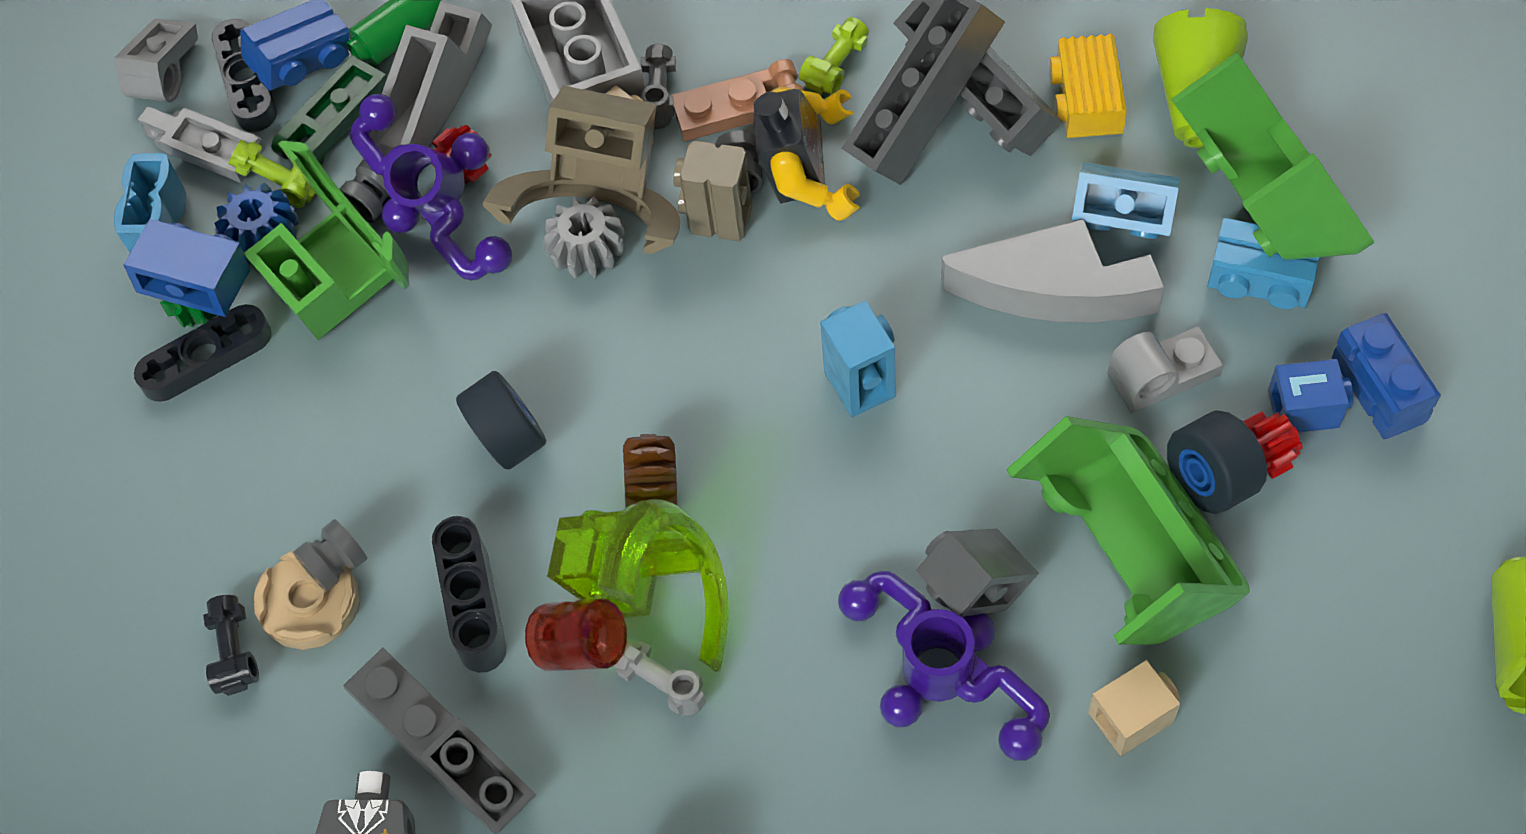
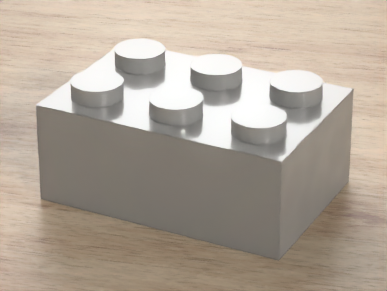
(577, 46)

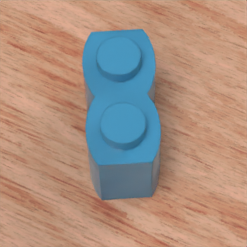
(150, 193)

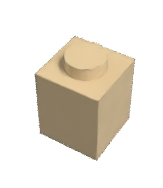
(1135, 707)

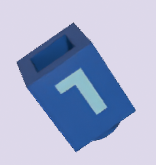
(1311, 394)

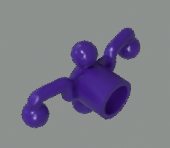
(442, 204)
(968, 678)

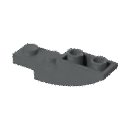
(439, 742)

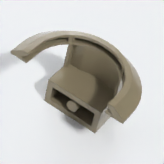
(598, 151)

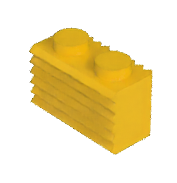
(1089, 86)

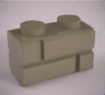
(714, 190)

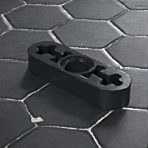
(238, 91)
(179, 381)

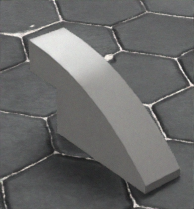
(431, 74)
(1053, 278)

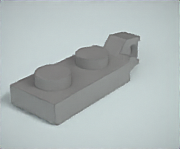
(196, 139)

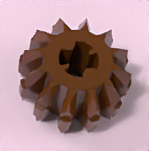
(649, 469)

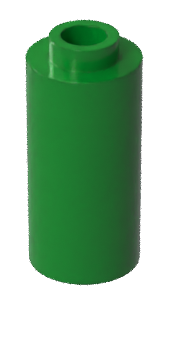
(381, 31)

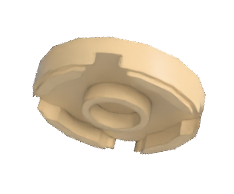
(299, 610)

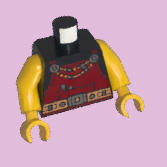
(792, 149)

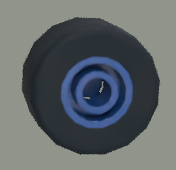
(500, 420)
(1217, 461)

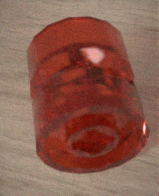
(576, 635)

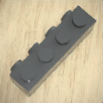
(922, 86)
(996, 95)

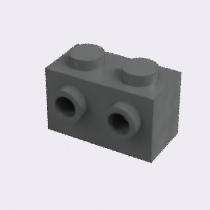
(975, 571)

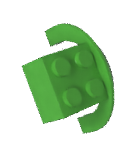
(334, 263)

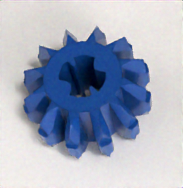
(255, 215)

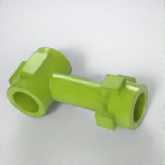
(825, 74)
(294, 186)

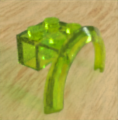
(626, 551)

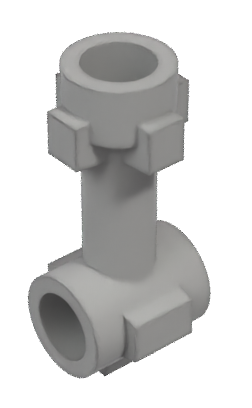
(681, 686)

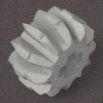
(584, 237)

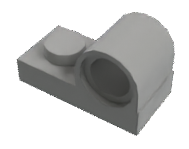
(150, 62)
(1155, 370)

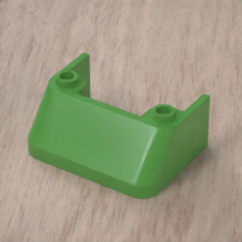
(1269, 167)
(1140, 521)

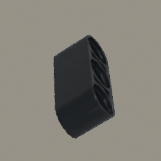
(471, 616)

